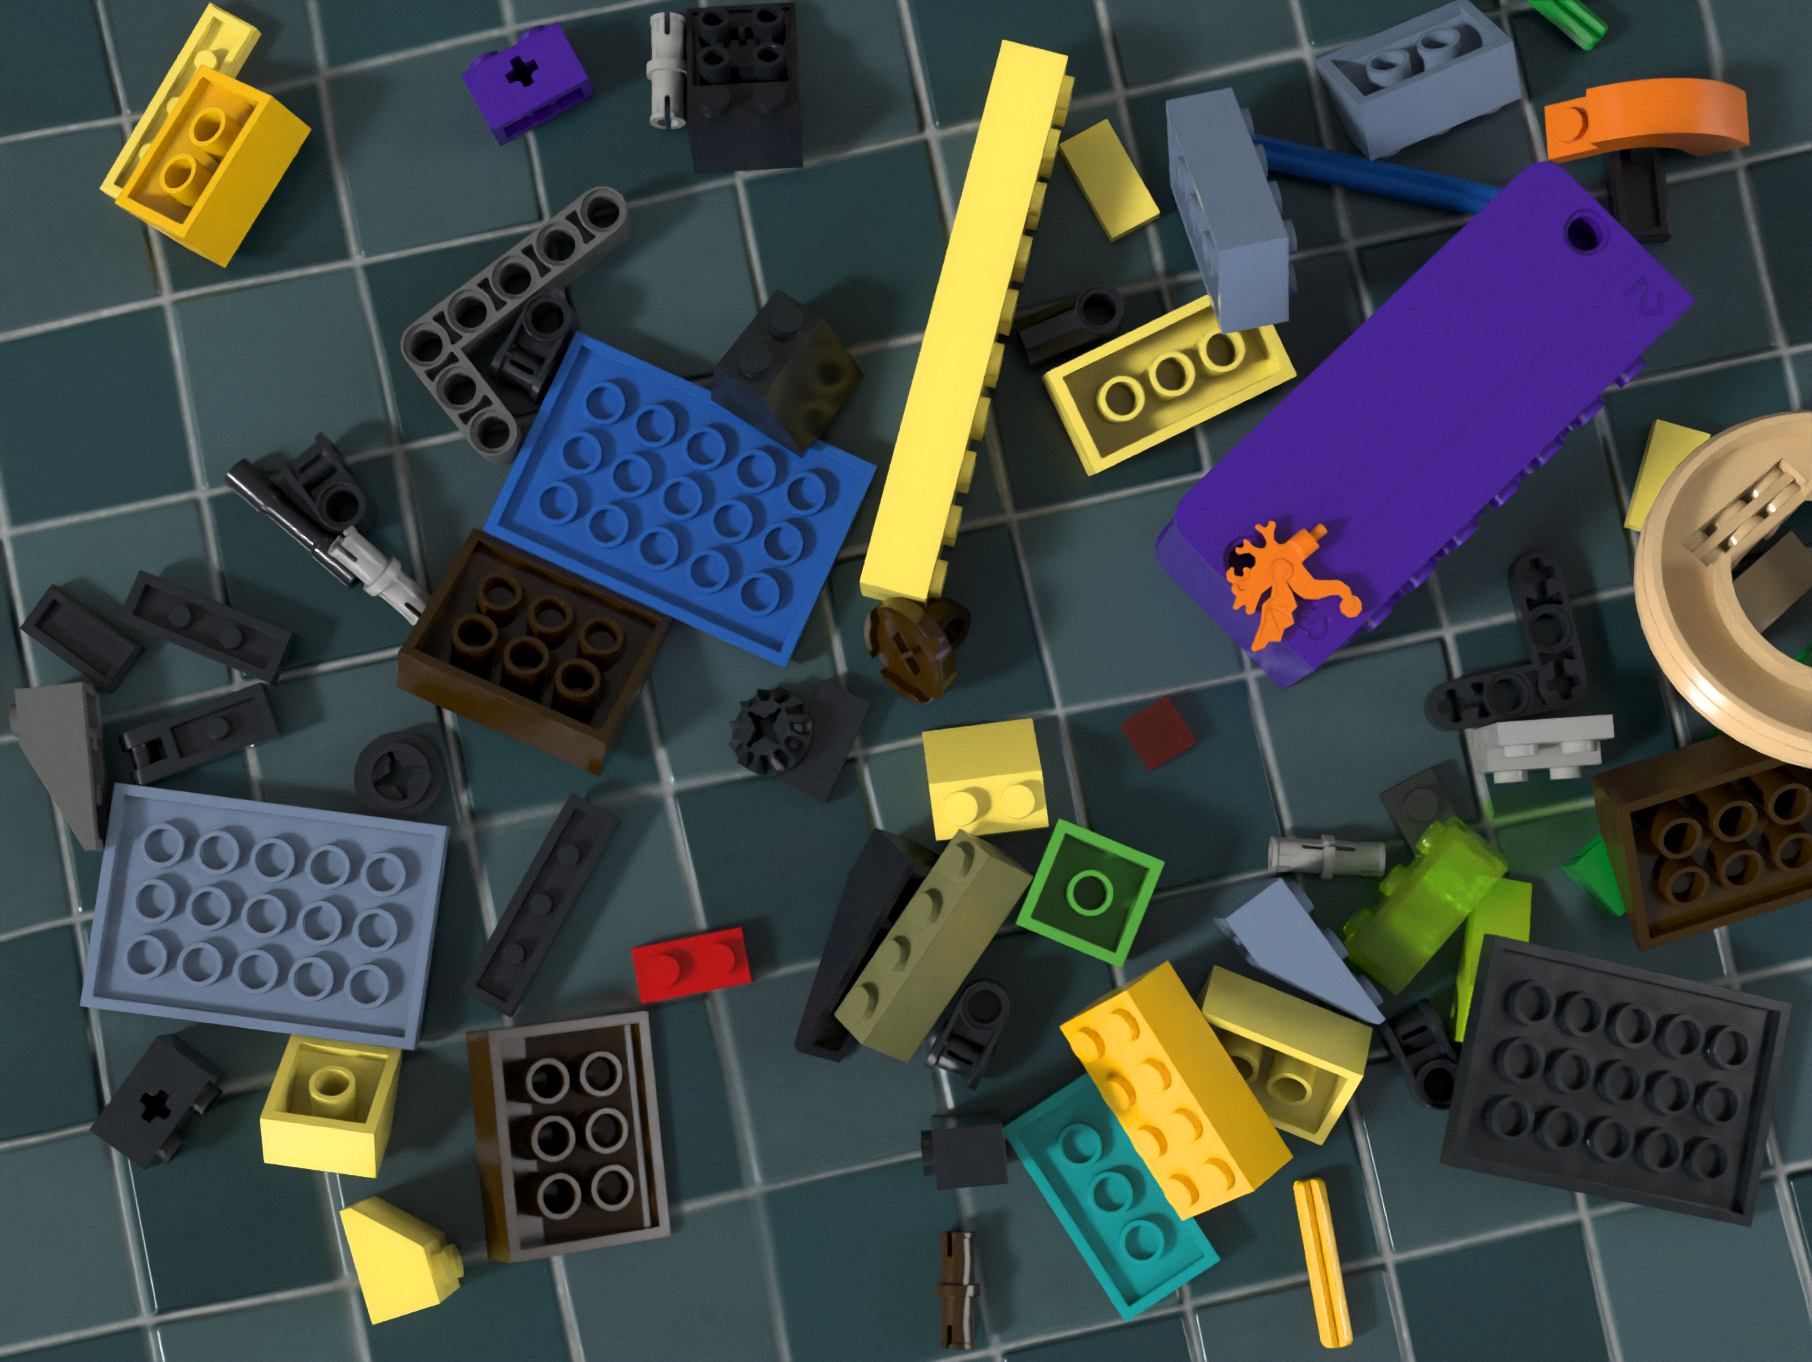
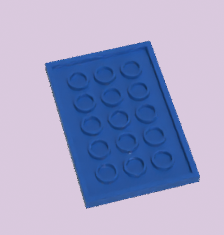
(678, 501)

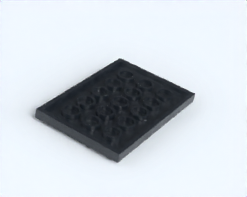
(1615, 1081)

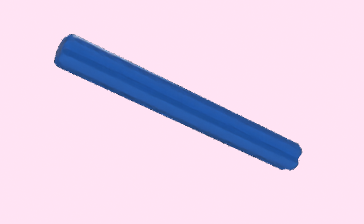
(1376, 176)

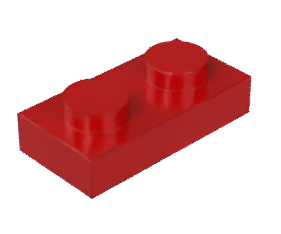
(692, 965)

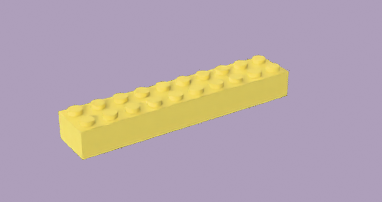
(963, 328)

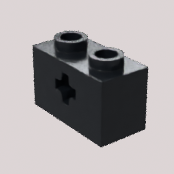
(131, 1116)

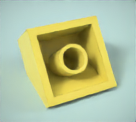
(985, 779)
(331, 1106)
(399, 1259)

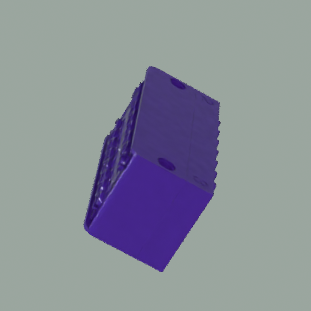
(1428, 414)

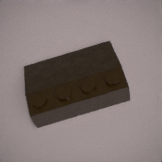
(533, 652)
(1705, 837)
(567, 1136)

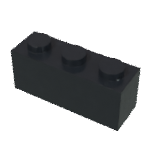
(965, 1150)

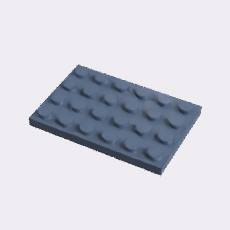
(265, 916)

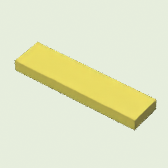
(217, 42)

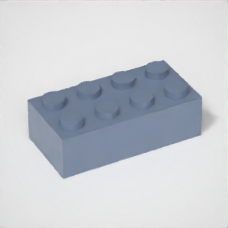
(1230, 210)

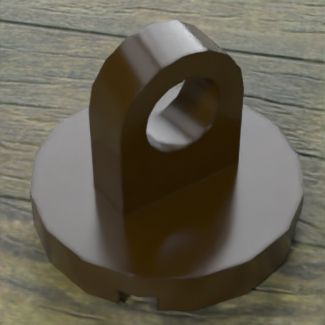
(917, 645)

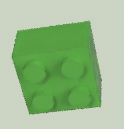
(1089, 892)

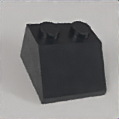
(786, 374)

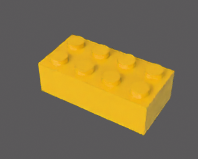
(1176, 1092)

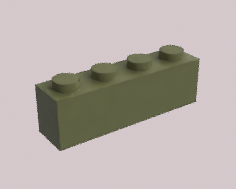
(933, 946)

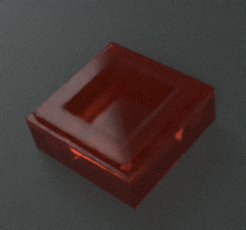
(1157, 733)

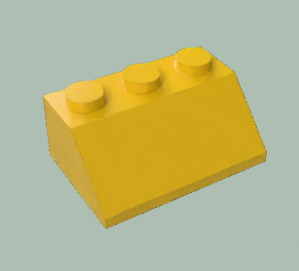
(214, 164)

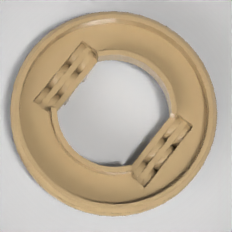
(1693, 537)

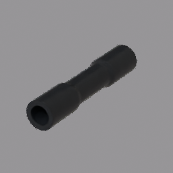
(271, 501)

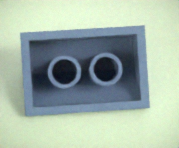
(1421, 78)

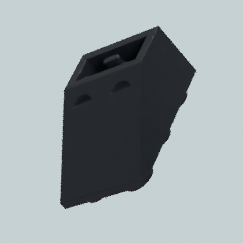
(743, 88)

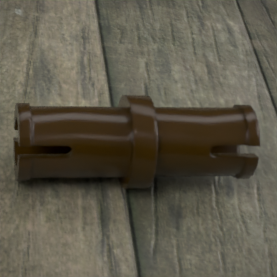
(957, 1290)

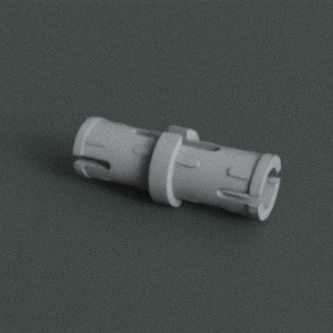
(667, 70)
(380, 574)
(1326, 856)

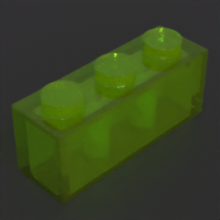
(1423, 903)

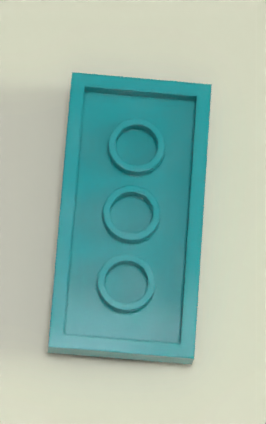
(1107, 1197)

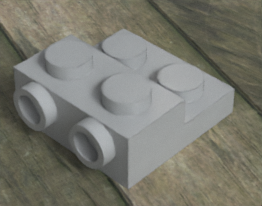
(1541, 744)

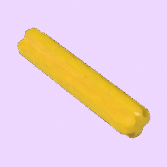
(1323, 1262)

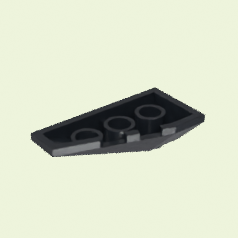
(870, 904)

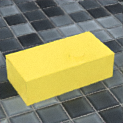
(1161, 382)

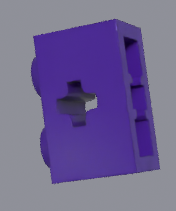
(516, 109)

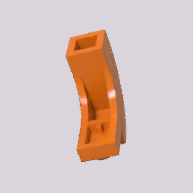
(1660, 112)

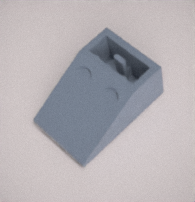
(1279, 938)

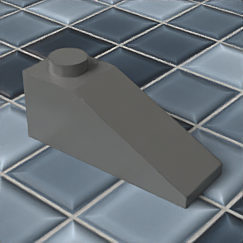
(65, 745)

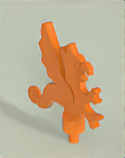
(1282, 568)

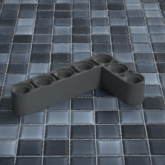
(504, 309)

